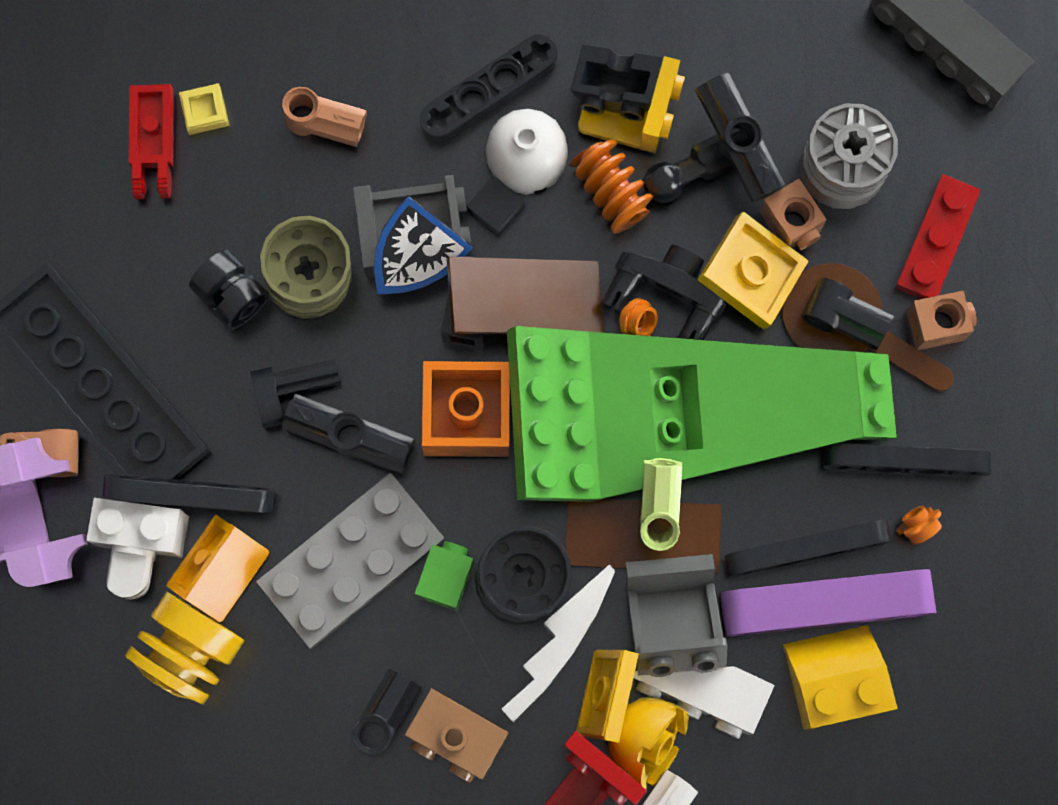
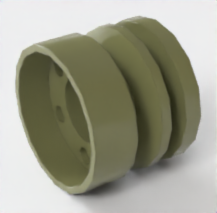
(303, 243)

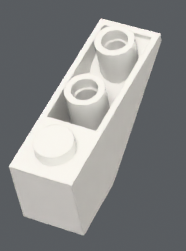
(724, 694)

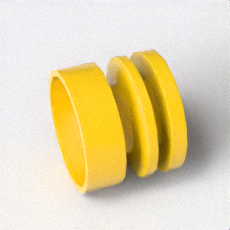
(184, 649)

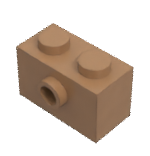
(456, 735)

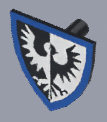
(414, 249)

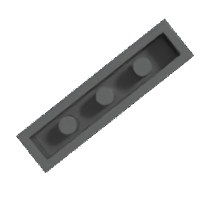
(960, 44)

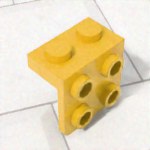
(656, 121)

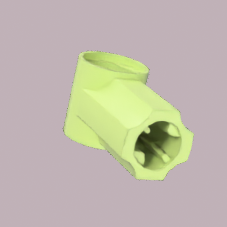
(661, 500)

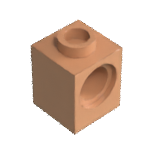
(793, 199)
(928, 333)

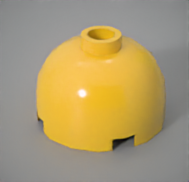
(648, 739)

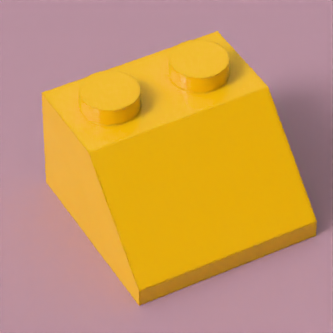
(839, 677)

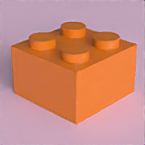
(465, 409)

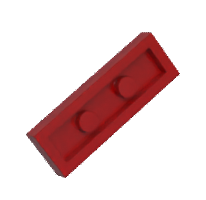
(937, 238)

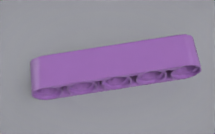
(827, 603)

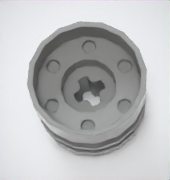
(837, 175)

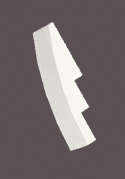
(568, 629)

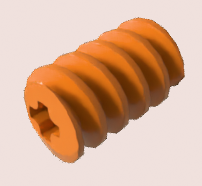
(611, 185)

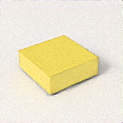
(204, 109)

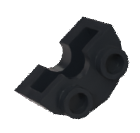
(615, 82)

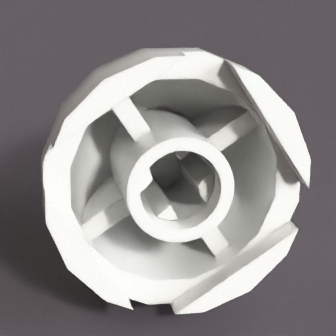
(527, 151)

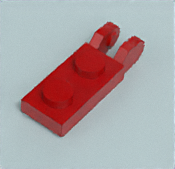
(151, 136)

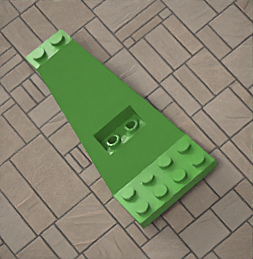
(598, 408)

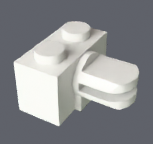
(136, 537)

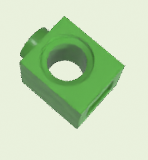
(445, 575)

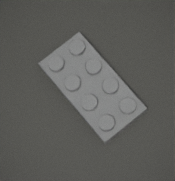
(350, 561)

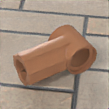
(327, 118)

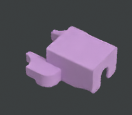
(23, 531)

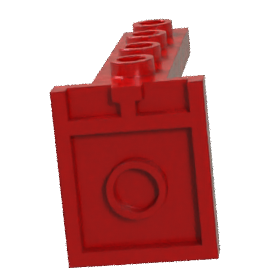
(593, 778)

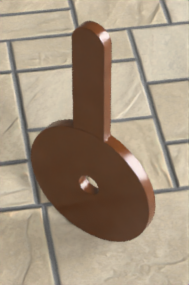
(900, 353)

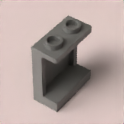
(375, 209)
(675, 615)

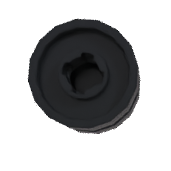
(223, 284)

